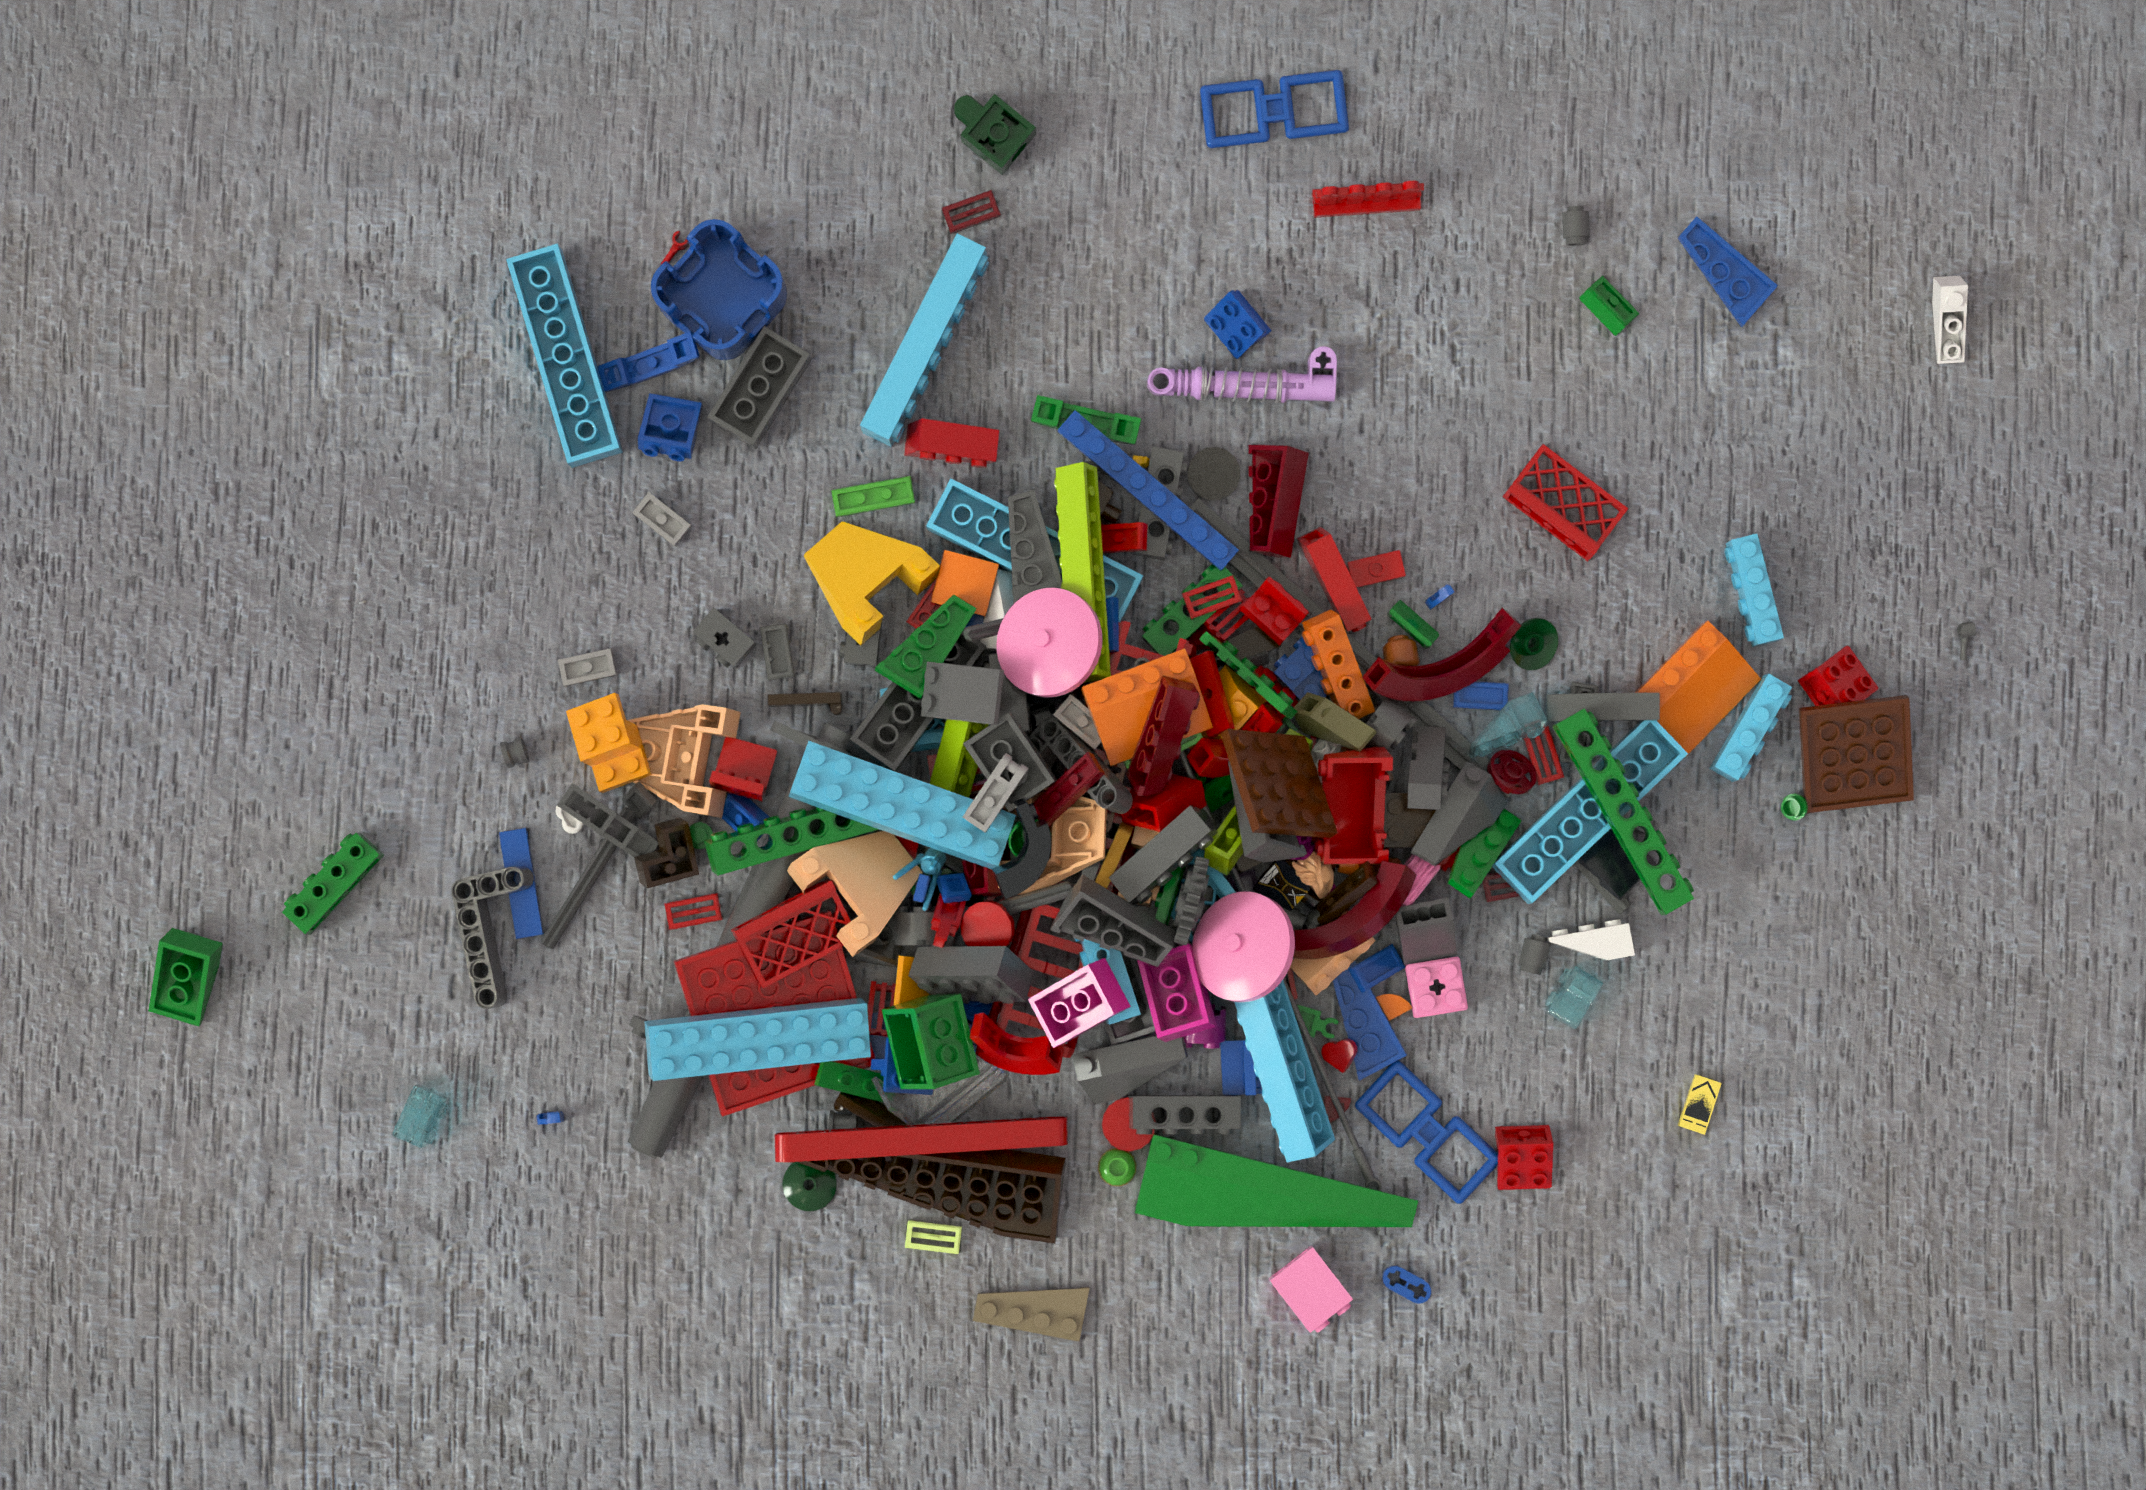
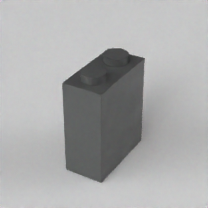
(1426, 931)

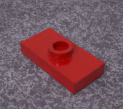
(1376, 569)

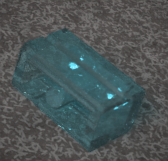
(420, 1116)

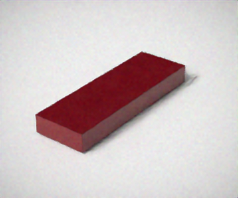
(1068, 788)

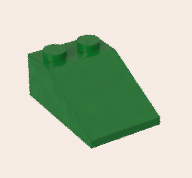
(184, 975)

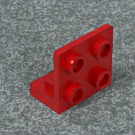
(1838, 680)
(743, 769)
(1524, 1157)

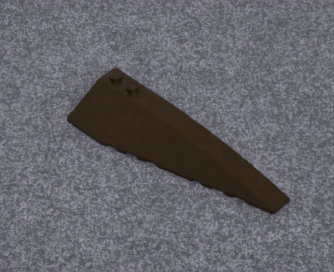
(996, 1189)

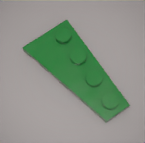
(927, 644)
(1246, 670)
(1479, 854)

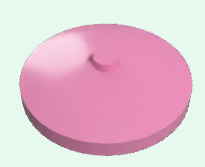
(1049, 642)
(1243, 946)

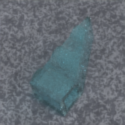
(1514, 722)

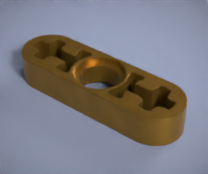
(1114, 854)

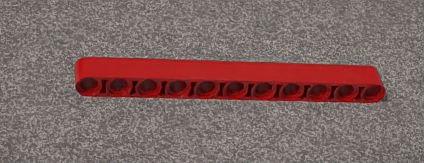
(920, 1139)

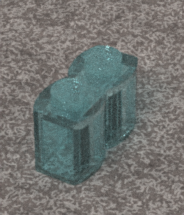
(1573, 997)

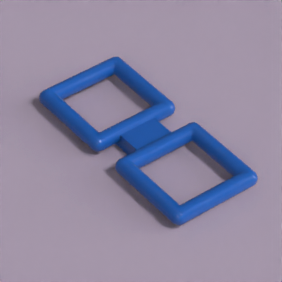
(1274, 108)
(1427, 1132)

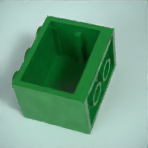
(930, 1041)

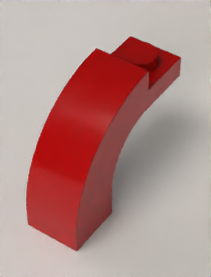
(1210, 756)
(1012, 1052)

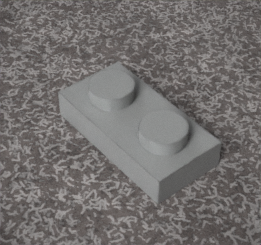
(661, 519)
(587, 667)
(1079, 721)

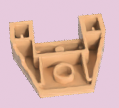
(678, 755)
(1076, 841)
(863, 874)

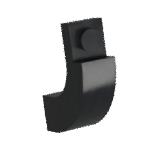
(1032, 859)

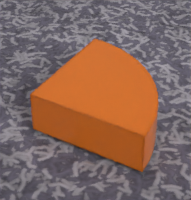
(1393, 1005)

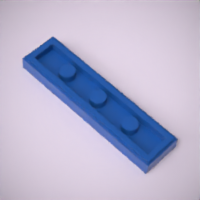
(524, 903)

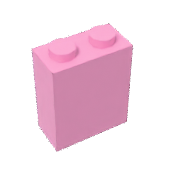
(1311, 1290)

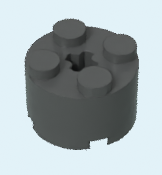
(1388, 723)
(913, 926)

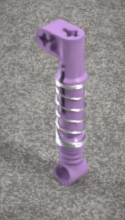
(1253, 385)

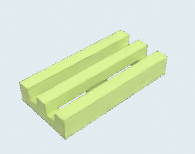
(955, 1250)

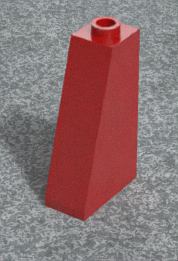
(1334, 578)

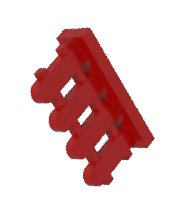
(1369, 199)

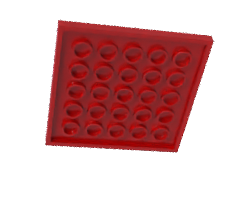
(724, 982)

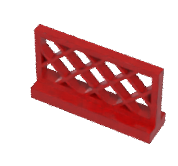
(1547, 515)
(781, 913)

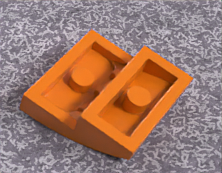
(965, 578)

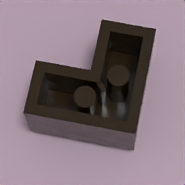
(673, 860)

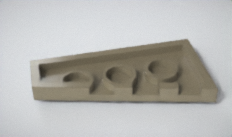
(1036, 1311)

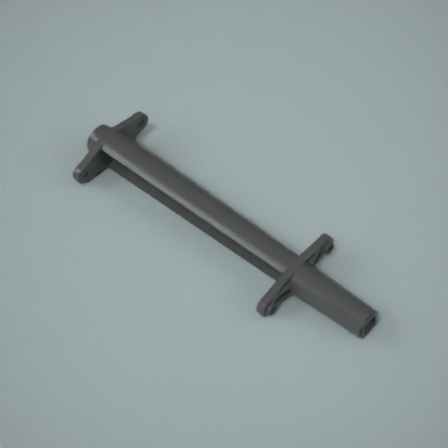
(762, 890)

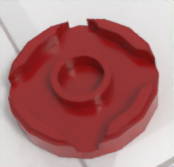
(987, 925)
(1117, 1130)

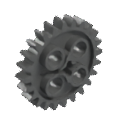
(1191, 900)

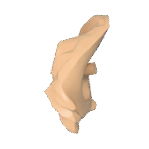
(1315, 874)

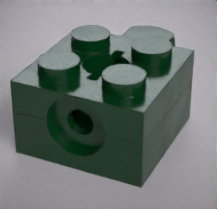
(993, 130)

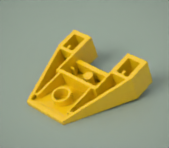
(856, 565)

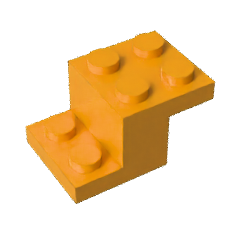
(608, 742)

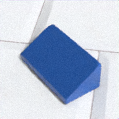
(741, 811)

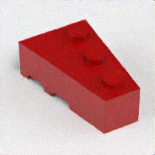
(951, 442)

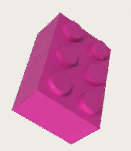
(1177, 995)
(1079, 1002)

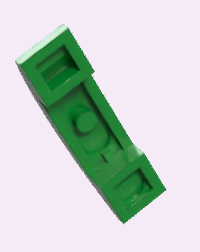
(1116, 426)

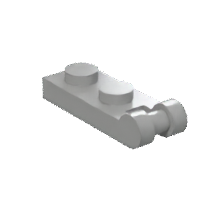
(994, 793)

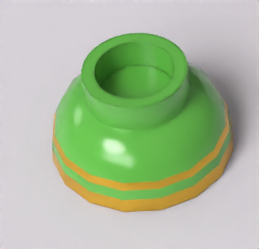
(1117, 1167)

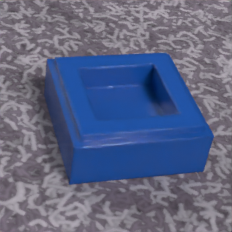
(953, 888)

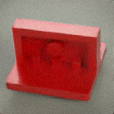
(1274, 610)

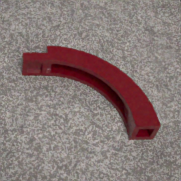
(1449, 674)
(1363, 920)

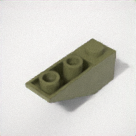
(1331, 723)

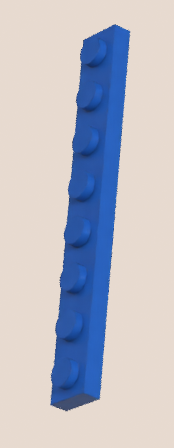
(1147, 490)

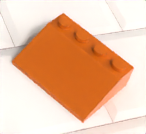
(1700, 685)
(1124, 701)

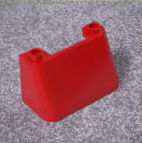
(1356, 798)

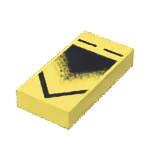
(1699, 1104)

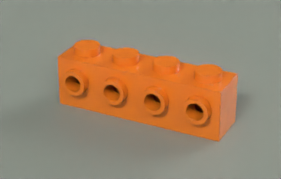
(1337, 663)

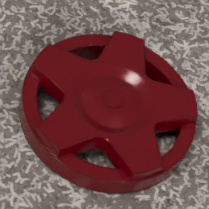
(1510, 774)

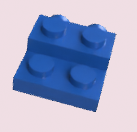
(669, 427)
(1299, 672)

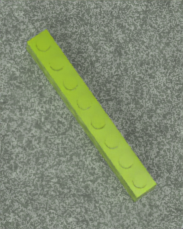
(1082, 546)

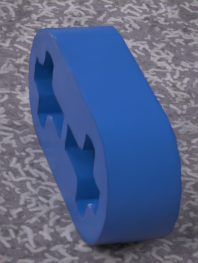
(1402, 1289)

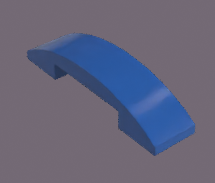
(649, 363)

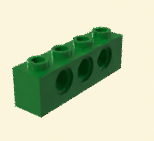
(1167, 644)

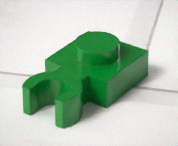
(1313, 1022)

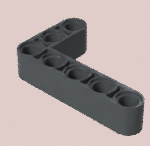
(1056, 741)
(483, 928)

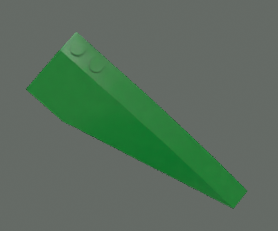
(1232, 1190)

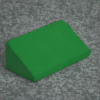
(1608, 306)
(1413, 624)

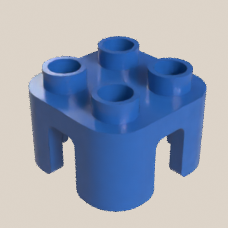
(720, 290)

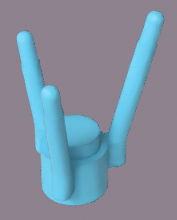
(931, 863)

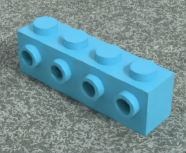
(1754, 590)
(1751, 727)
(1093, 953)

